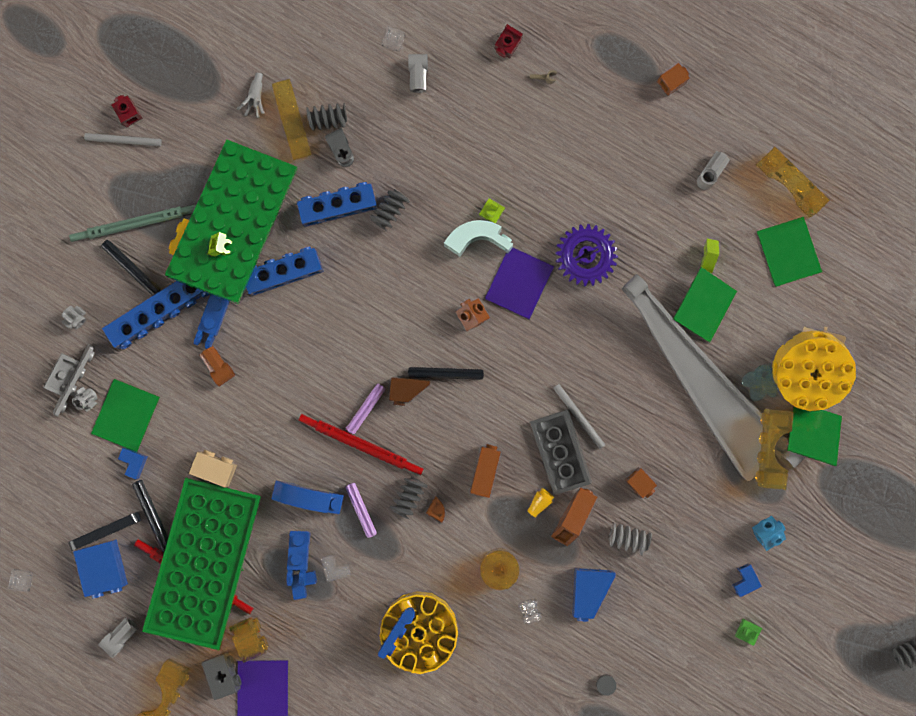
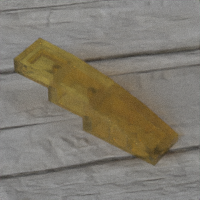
(291, 119)

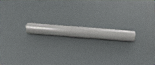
(122, 139)
(579, 416)

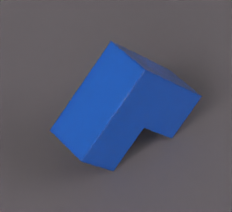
(135, 460)
(749, 580)
(299, 592)

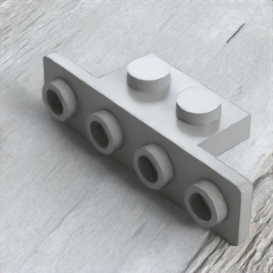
(64, 376)

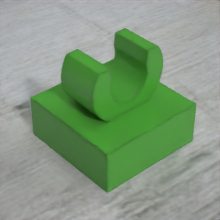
(748, 632)

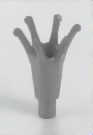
(254, 96)

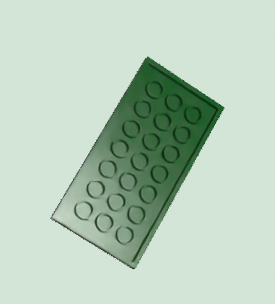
(237, 201)
(202, 564)

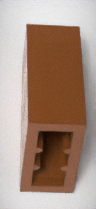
(485, 471)
(574, 516)

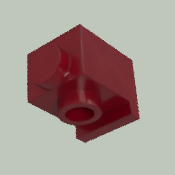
(512, 35)
(130, 114)

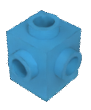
(769, 532)

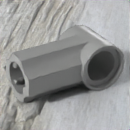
(418, 67)
(713, 170)
(116, 640)

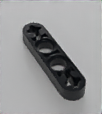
(104, 531)

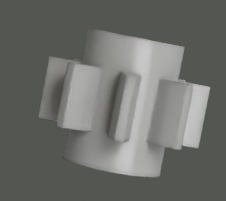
(73, 317)
(84, 399)

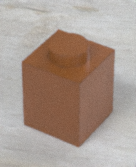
(673, 79)
(641, 483)

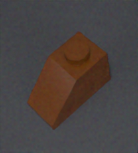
(406, 390)

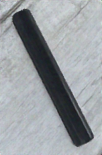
(130, 267)
(445, 373)
(151, 514)

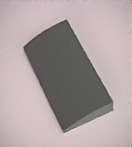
(561, 452)

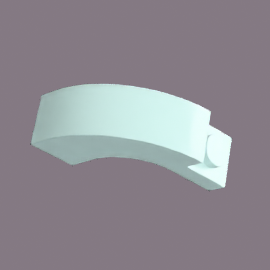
(474, 231)

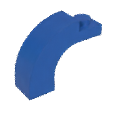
(307, 498)

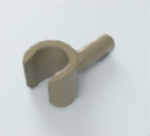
(545, 76)

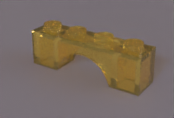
(806, 194)
(775, 425)
(170, 680)

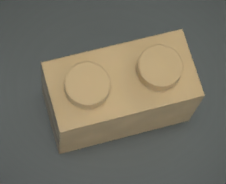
(213, 468)

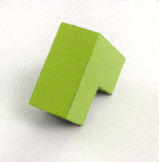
(711, 254)

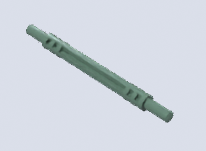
(104, 230)

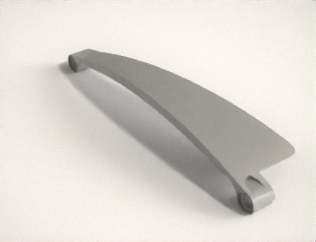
(722, 406)

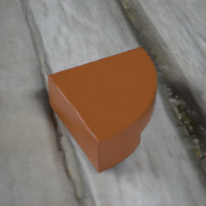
(436, 510)

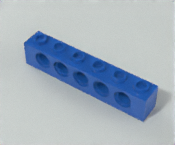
(116, 330)

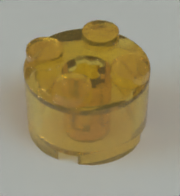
(505, 578)
(248, 639)

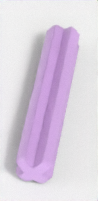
(365, 409)
(361, 510)

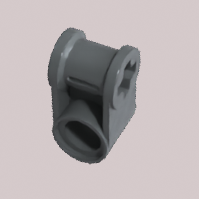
(339, 145)

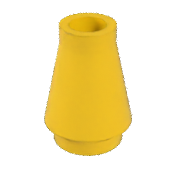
(540, 502)

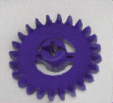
(603, 247)

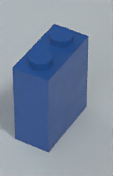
(100, 569)

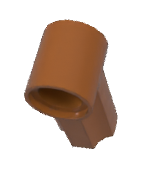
(219, 370)

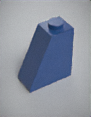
(590, 591)

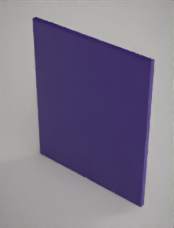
(519, 282)
(263, 688)

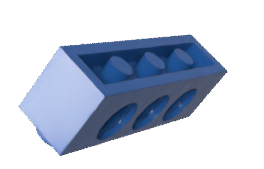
(347, 208)
(312, 267)

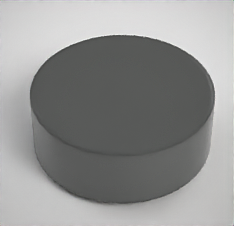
(606, 685)

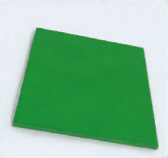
(789, 251)
(705, 304)
(125, 415)
(815, 435)

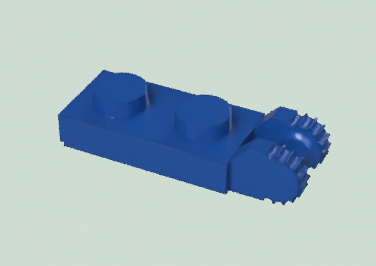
(211, 320)
(298, 556)
(397, 632)

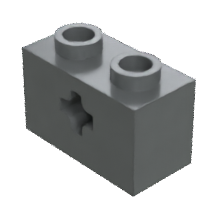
(222, 685)

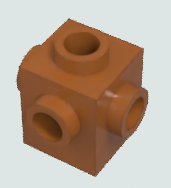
(472, 314)

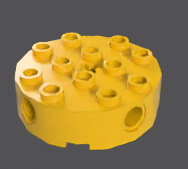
(814, 370)
(439, 634)

